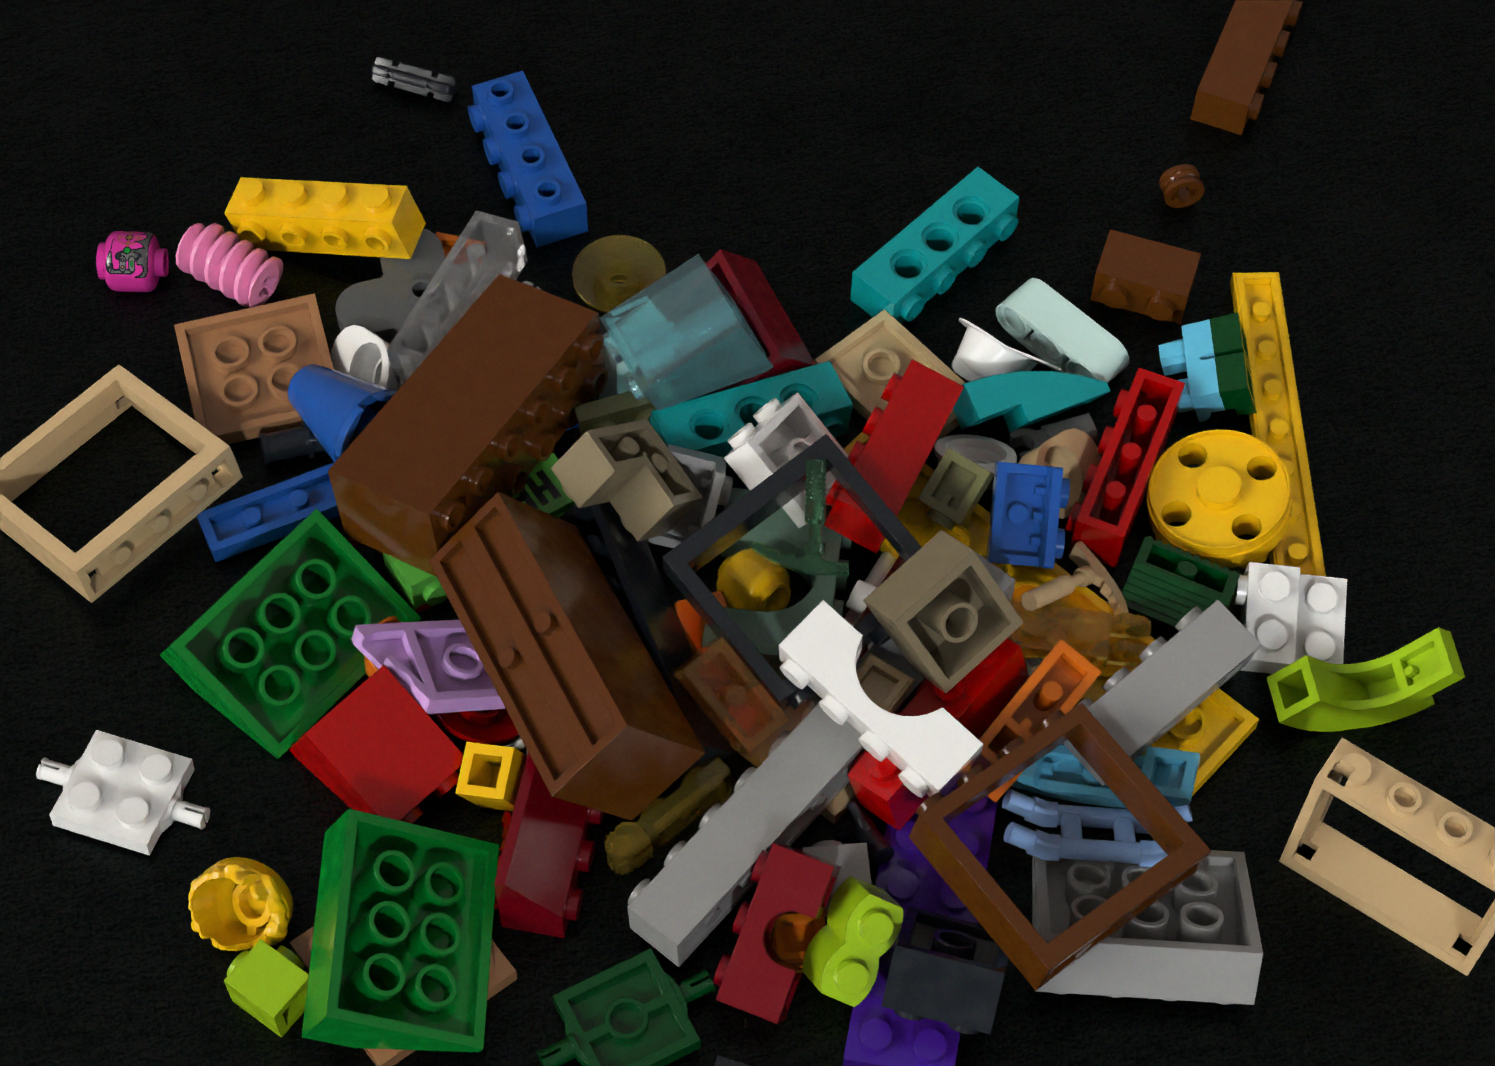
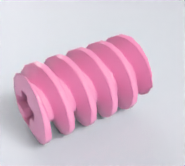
(229, 264)

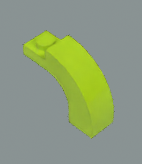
(1368, 693)

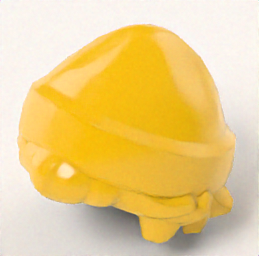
(240, 904)

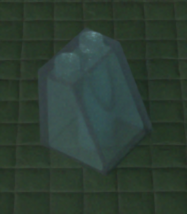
(683, 337)

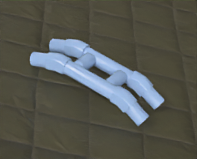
(1071, 842)

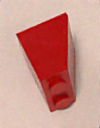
(380, 751)

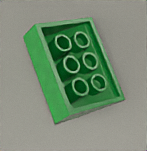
(282, 635)
(401, 937)

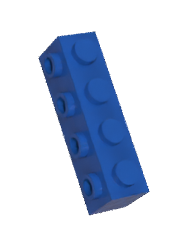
(529, 159)

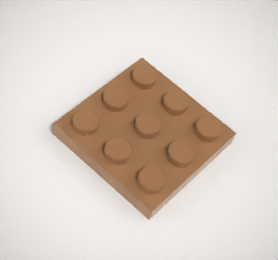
(244, 364)

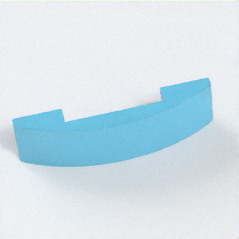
(1065, 778)

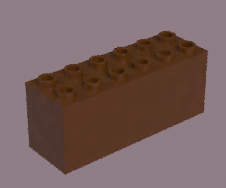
(469, 421)
(565, 659)

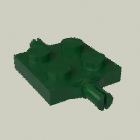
(627, 1016)

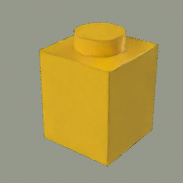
(491, 775)

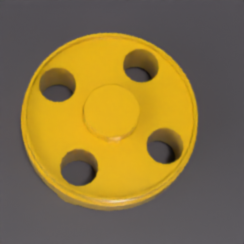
(1220, 497)

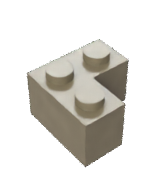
(633, 473)

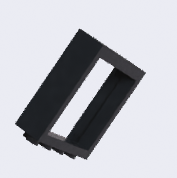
(744, 516)

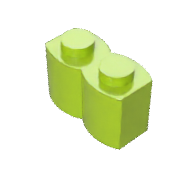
(847, 950)

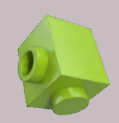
(269, 985)

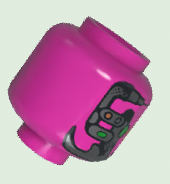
(131, 261)

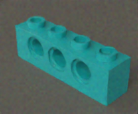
(936, 248)
(711, 420)

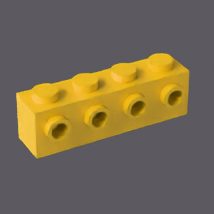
(326, 217)

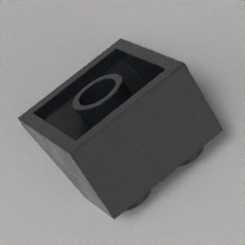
(945, 972)

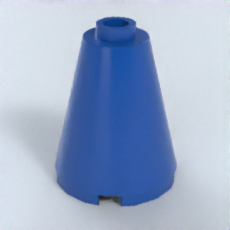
(335, 405)

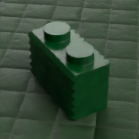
(1173, 582)

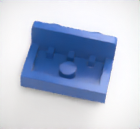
(1027, 515)

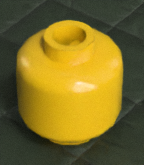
(753, 582)

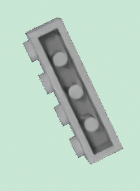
(1171, 679)

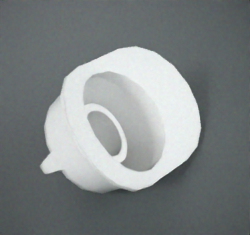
(363, 356)
(985, 356)

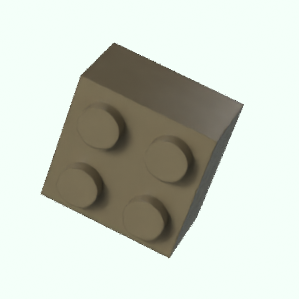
(943, 611)

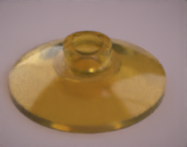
(612, 261)

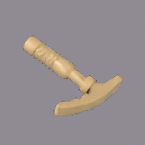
(1089, 572)

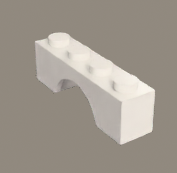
(927, 748)

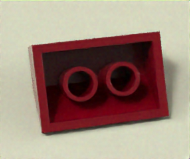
(763, 313)
(544, 859)

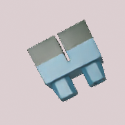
(1216, 367)

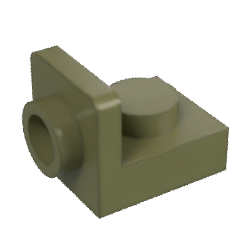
(954, 490)

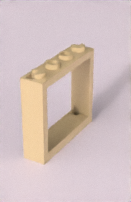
(148, 521)
(1379, 886)

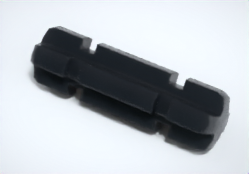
(414, 79)

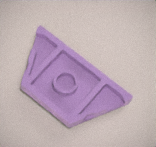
(431, 663)

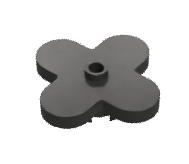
(387, 301)

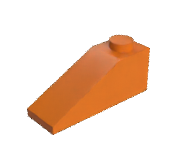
(1053, 686)

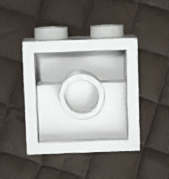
(779, 437)
(1291, 615)

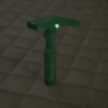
(815, 517)

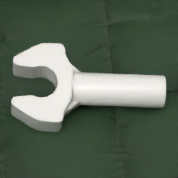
(865, 588)

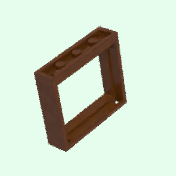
(990, 904)

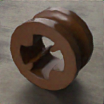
(1181, 186)

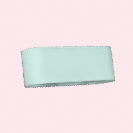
(1061, 332)

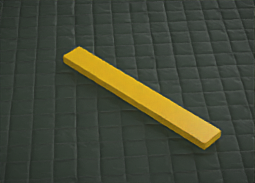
(1278, 415)

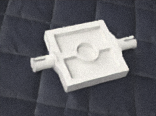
(123, 792)

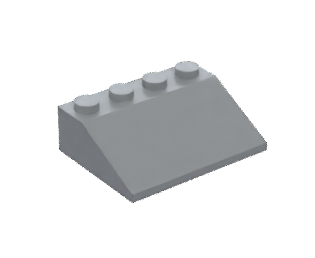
(1185, 947)

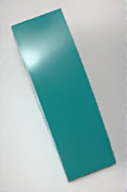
(1024, 397)

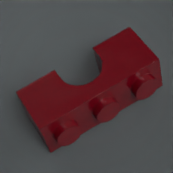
(754, 973)

